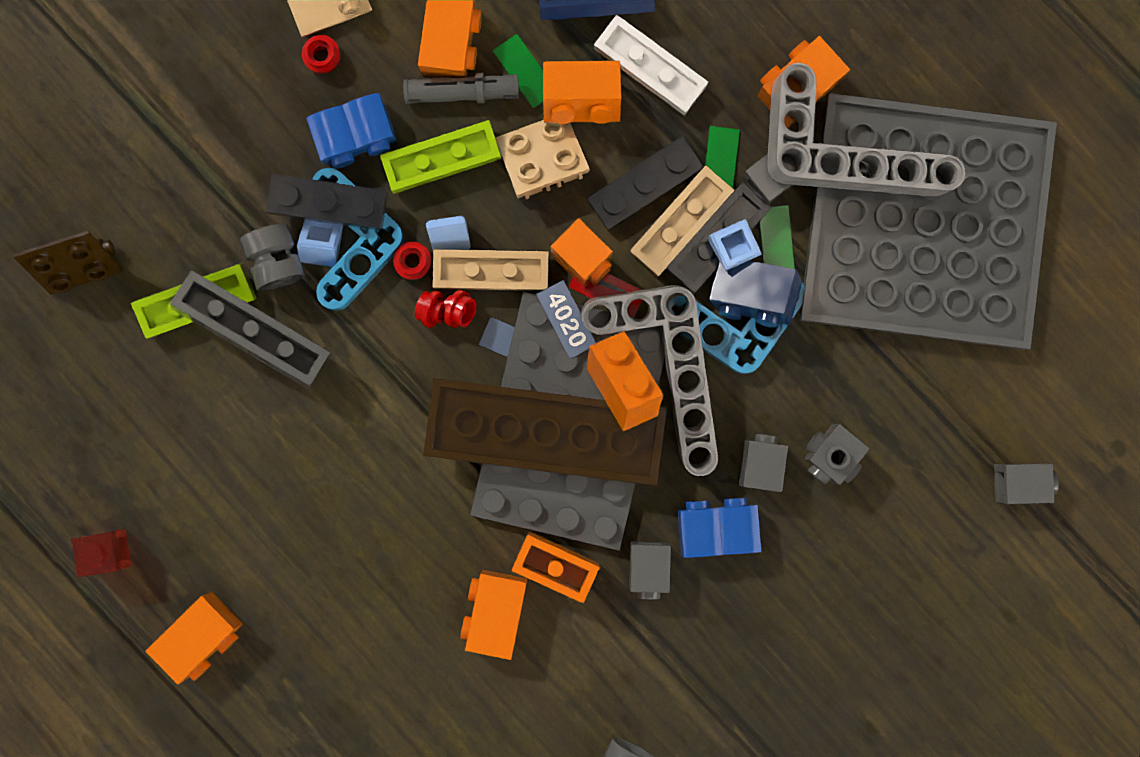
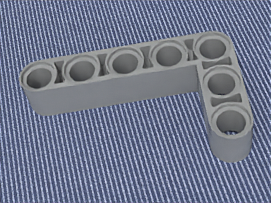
(844, 158)
(676, 362)

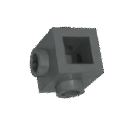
(848, 455)

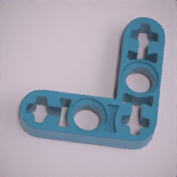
(366, 235)
(733, 338)

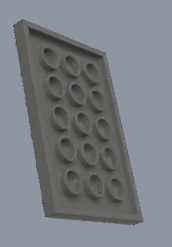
(548, 501)

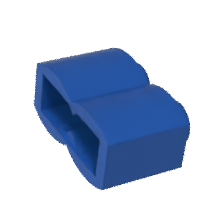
(352, 130)
(719, 529)

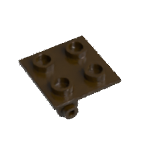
(69, 262)

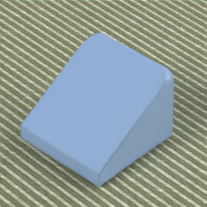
(449, 233)
(319, 243)
(734, 244)

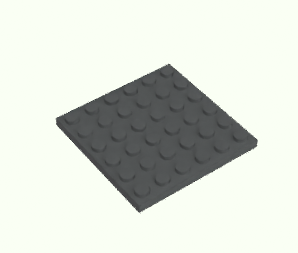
(941, 263)

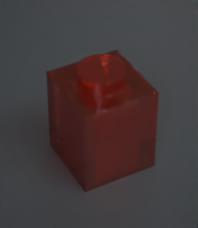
(101, 553)

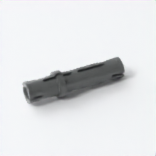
(457, 89)

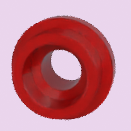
(318, 43)
(404, 252)
(429, 308)
(459, 309)

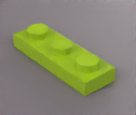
(440, 157)
(157, 315)

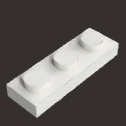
(650, 65)

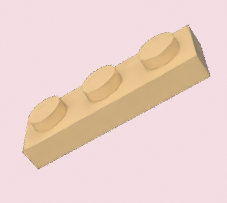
(681, 221)
(490, 270)

